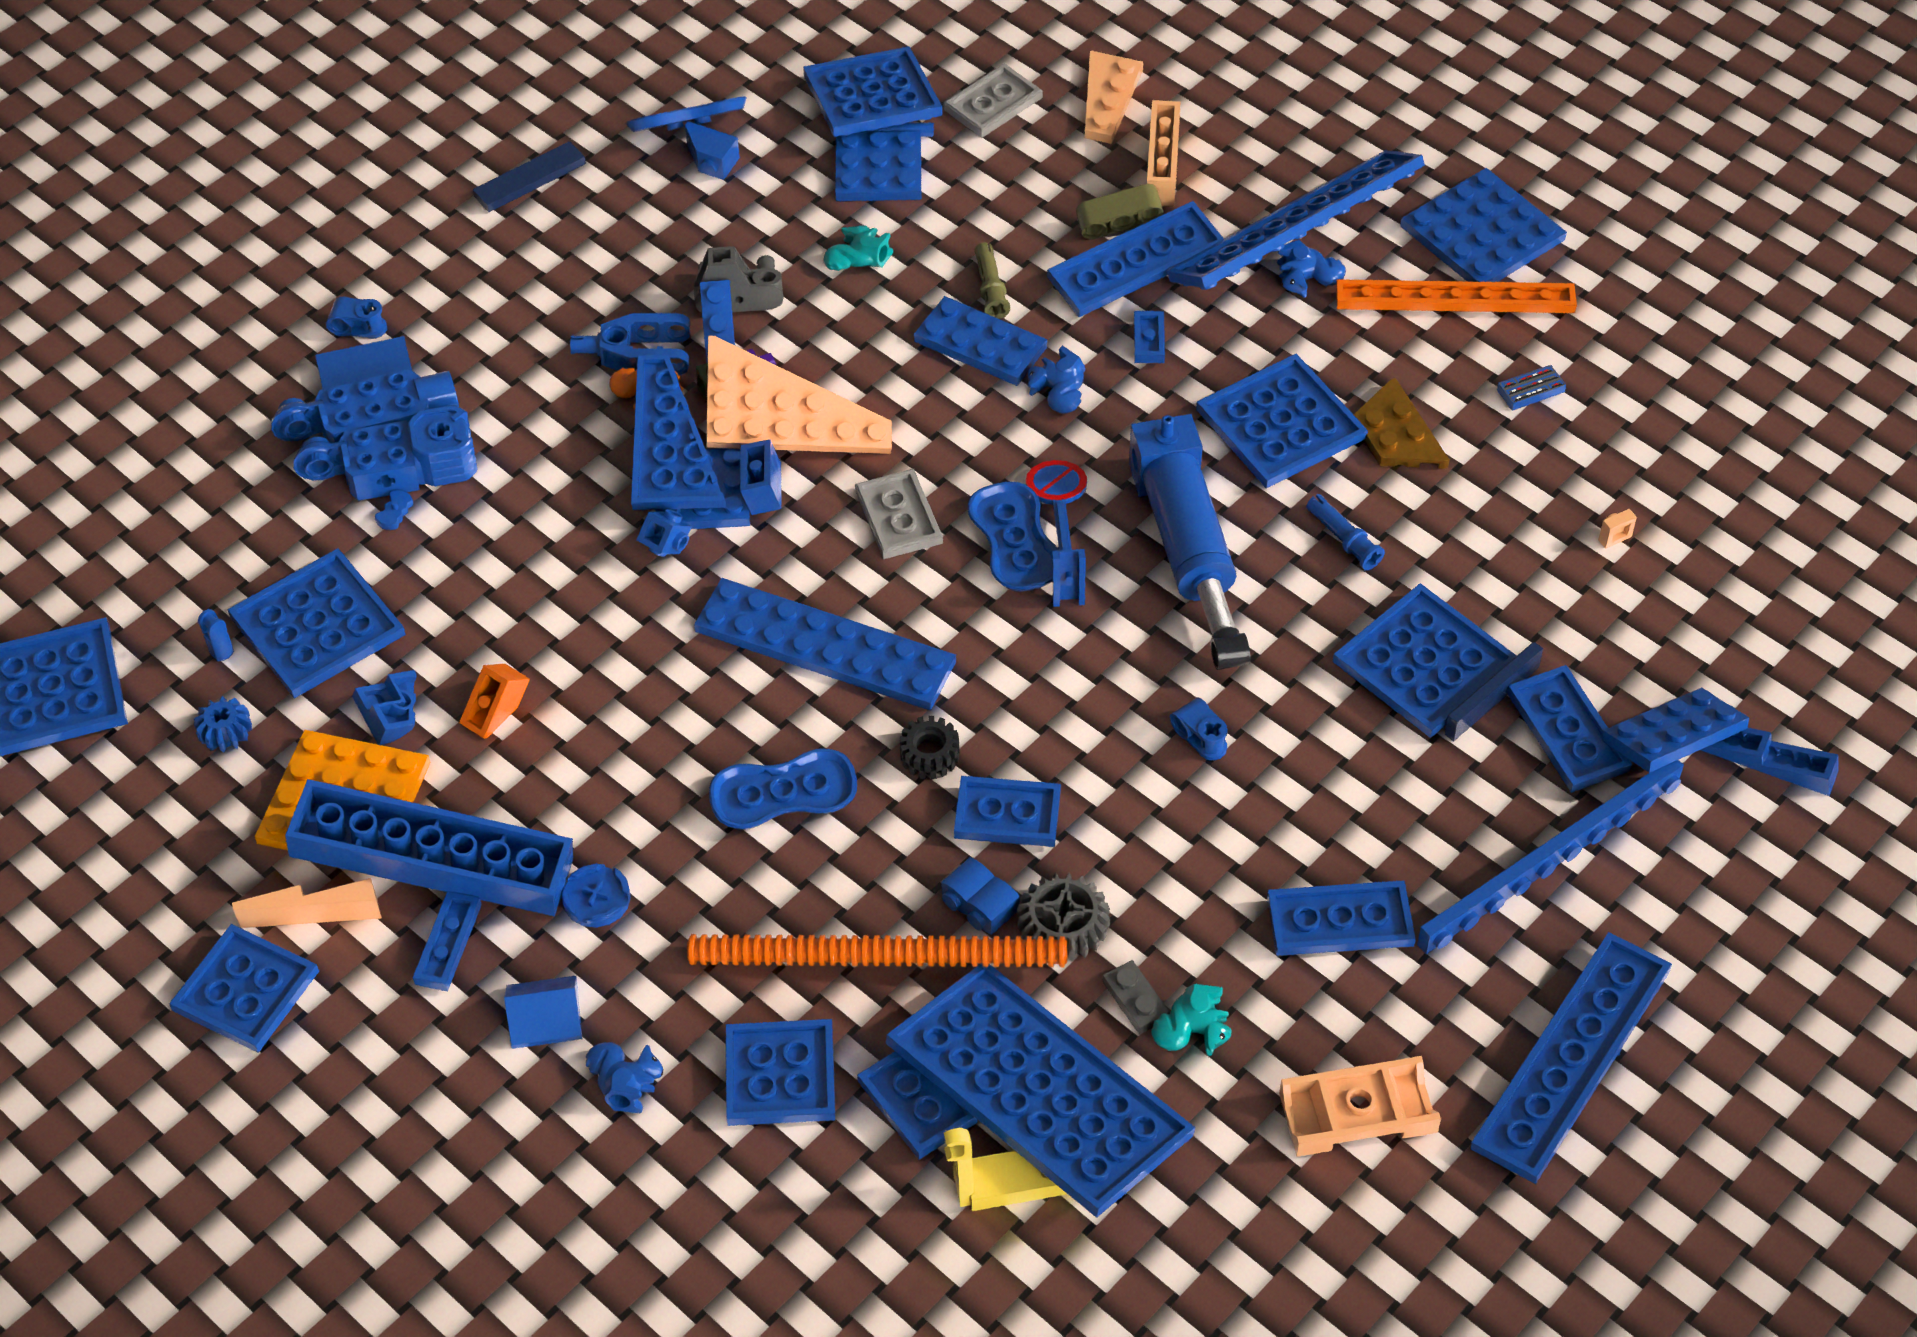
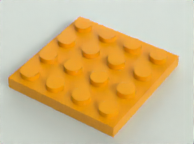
(344, 764)

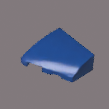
(388, 706)

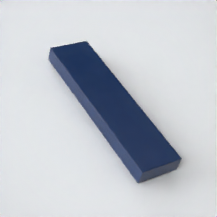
(529, 176)
(1492, 691)

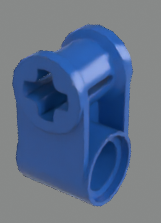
(354, 316)
(1201, 729)

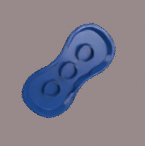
(675, 119)
(1011, 522)
(811, 783)

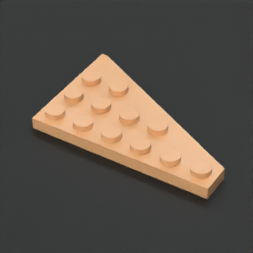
(760, 402)

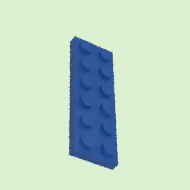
(1133, 259)

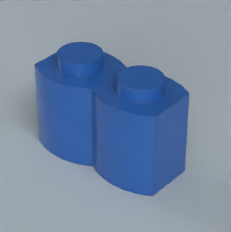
(980, 896)

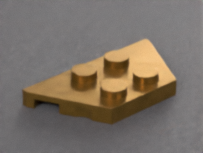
(1398, 431)

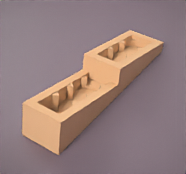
(291, 906)

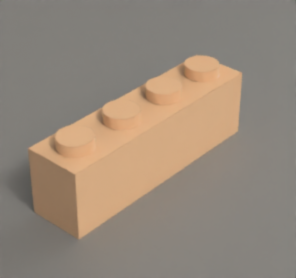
(1164, 149)

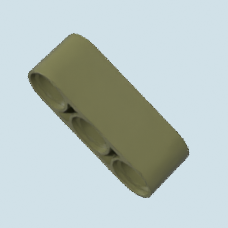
(1119, 211)

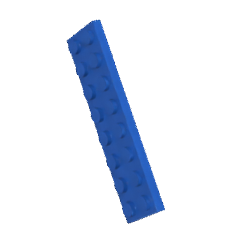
(826, 643)
(1571, 1058)

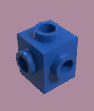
(664, 533)

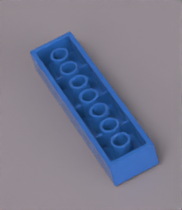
(430, 847)

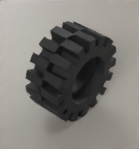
(929, 762)

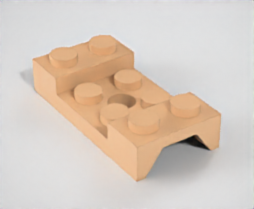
(1322, 1114)

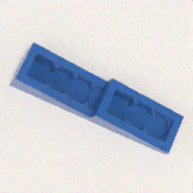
(1791, 763)

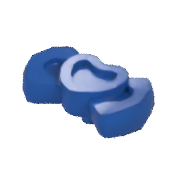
(394, 510)

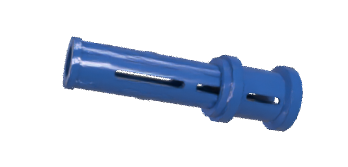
(1353, 539)

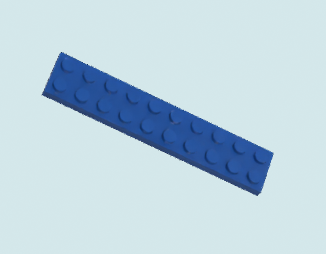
(1295, 219)

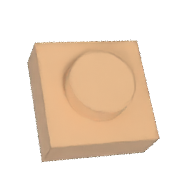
(1617, 528)

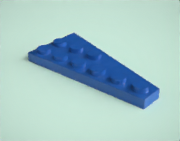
(668, 452)

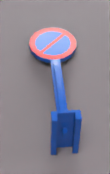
(1058, 484)

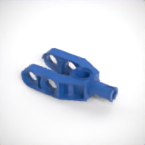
(616, 336)

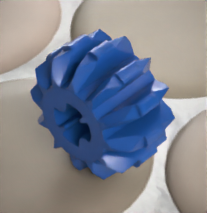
(223, 724)

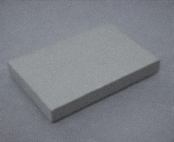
(993, 100)
(898, 514)

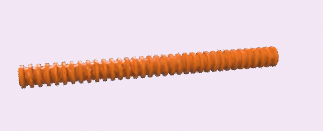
(876, 950)

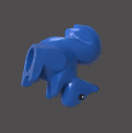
(1305, 263)
(1063, 377)
(623, 1080)

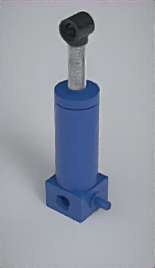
(1167, 469)

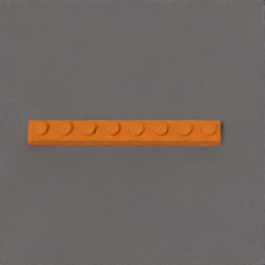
(1456, 296)

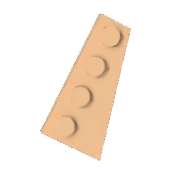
(1109, 93)

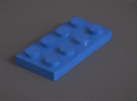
(980, 340)
(1567, 728)
(1675, 729)
(1340, 918)

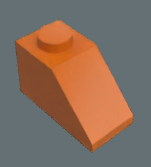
(493, 698)

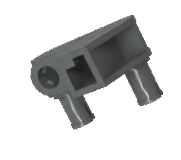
(749, 287)

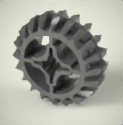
(1085, 916)

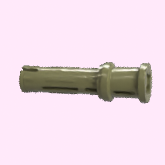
(992, 288)

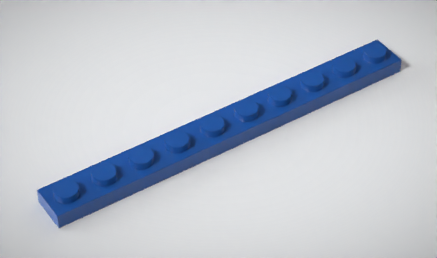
(1544, 860)

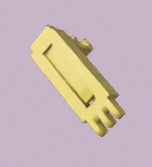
(994, 1178)

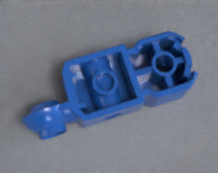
(395, 456)

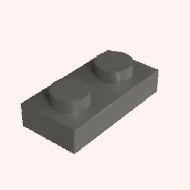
(1134, 996)

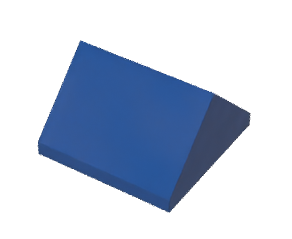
(543, 1012)

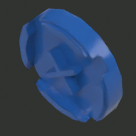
(596, 895)

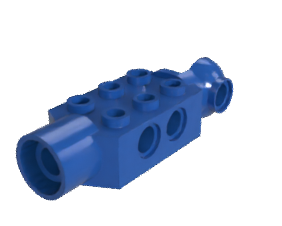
(363, 404)

